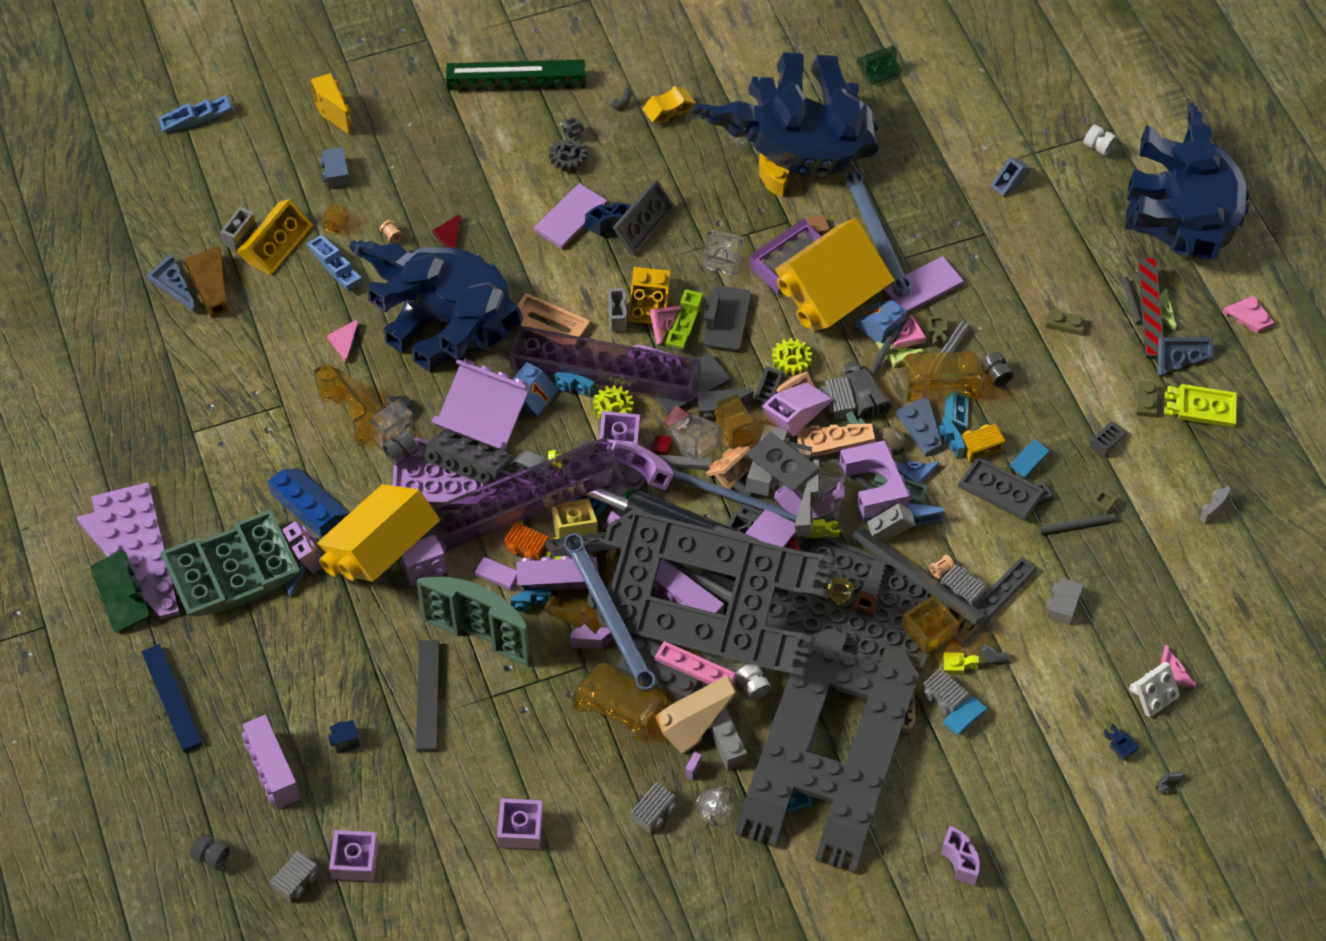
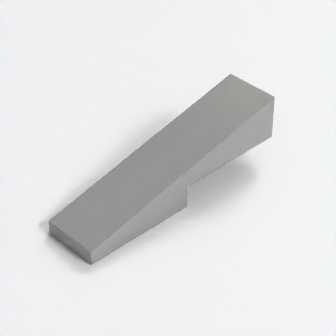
(811, 495)

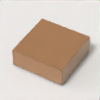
(818, 224)

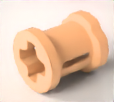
(389, 229)
(941, 567)

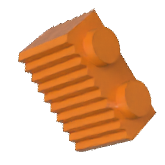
(526, 542)

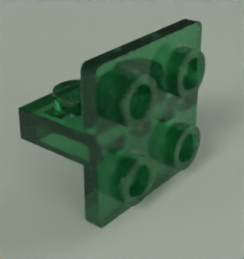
(880, 65)

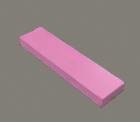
(691, 664)

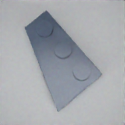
(1181, 351)
(921, 425)

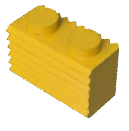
(983, 442)

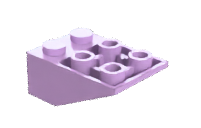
(795, 407)

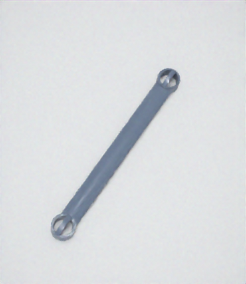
(878, 233)
(734, 495)
(609, 612)

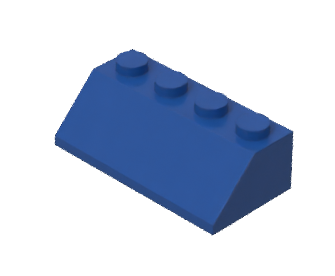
(307, 500)

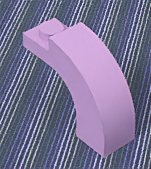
(650, 465)
(792, 500)

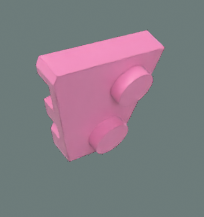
(1250, 314)

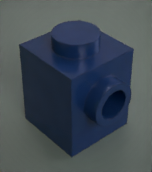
(344, 736)

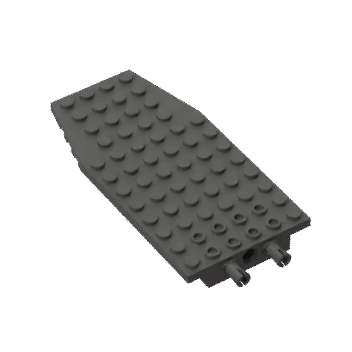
(813, 614)

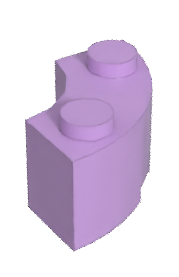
(962, 855)

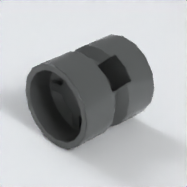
(997, 369)
(399, 448)
(210, 852)

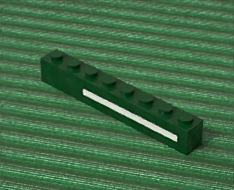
(515, 74)

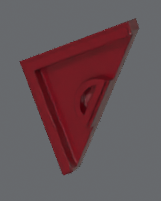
(448, 232)

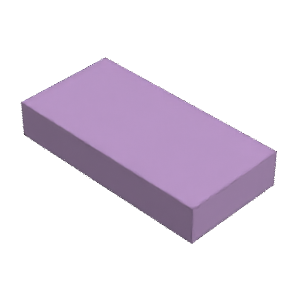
(496, 573)

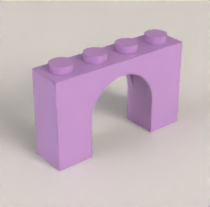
(876, 459)

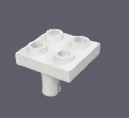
(1156, 689)

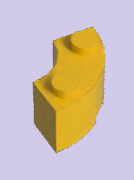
(668, 105)
(773, 176)

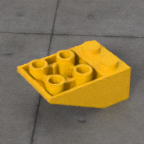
(331, 102)
(648, 293)

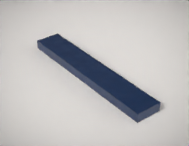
(171, 698)

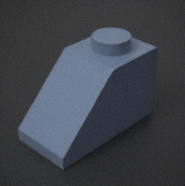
(1010, 176)

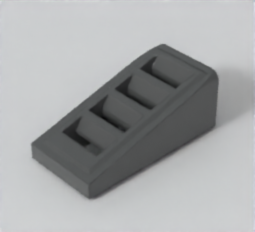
(771, 372)
(1101, 448)

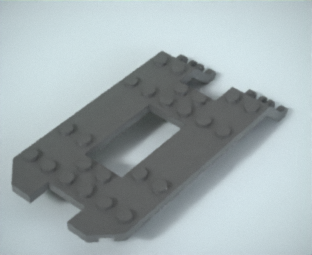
(758, 573)
(849, 786)

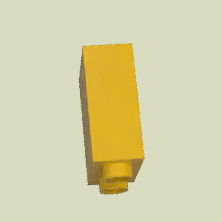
(833, 275)
(376, 533)

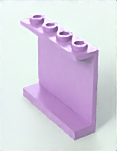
(482, 404)

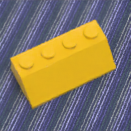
(275, 237)

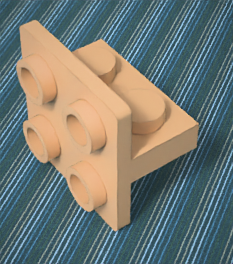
(731, 466)

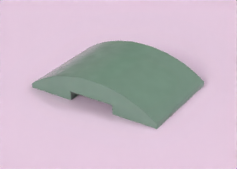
(231, 566)
(469, 607)

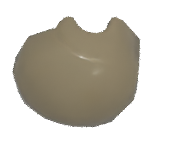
(893, 438)

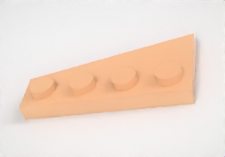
(834, 438)

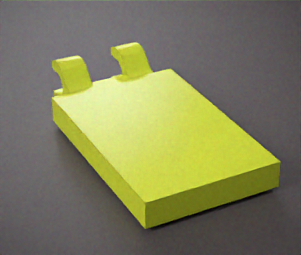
(1202, 405)

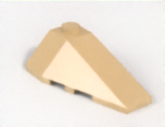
(690, 717)

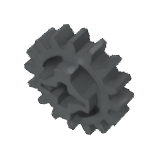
(566, 152)

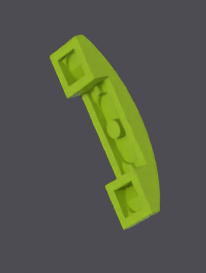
(685, 320)

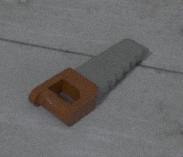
(870, 589)

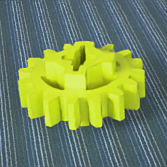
(791, 356)
(611, 401)

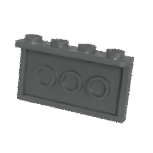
(466, 456)

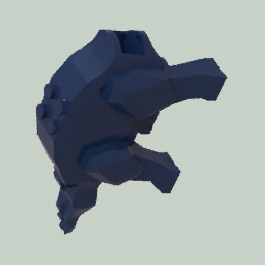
(798, 130)
(1196, 200)
(440, 287)

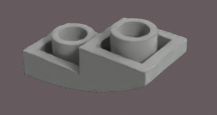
(1218, 500)

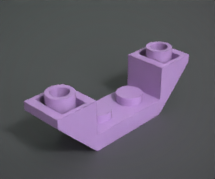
(585, 638)

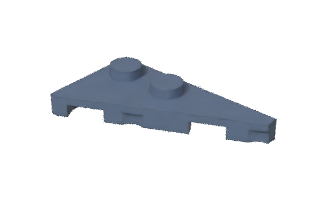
(169, 279)

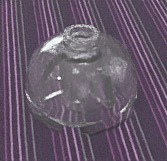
(715, 806)

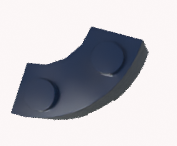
(603, 218)

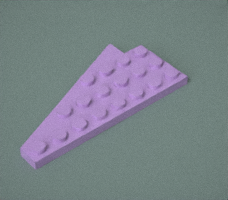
(433, 481)
(129, 523)

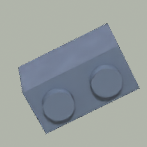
(335, 168)

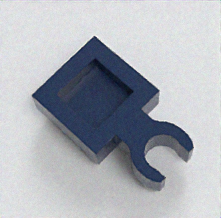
(1122, 744)

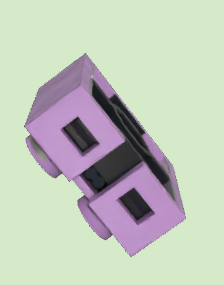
(304, 546)

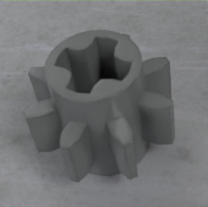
(573, 127)

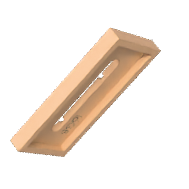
(555, 314)

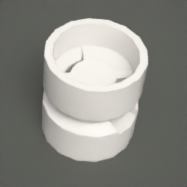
(1100, 140)
(751, 680)

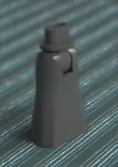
(867, 395)

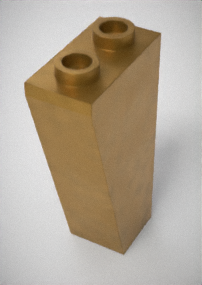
(208, 276)

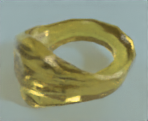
(840, 597)

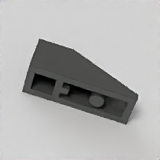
(708, 400)

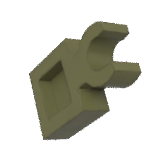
(938, 328)

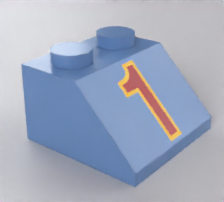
(881, 319)
(541, 389)

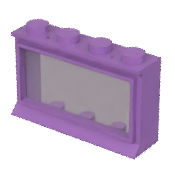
(781, 249)

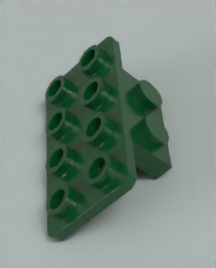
(120, 591)

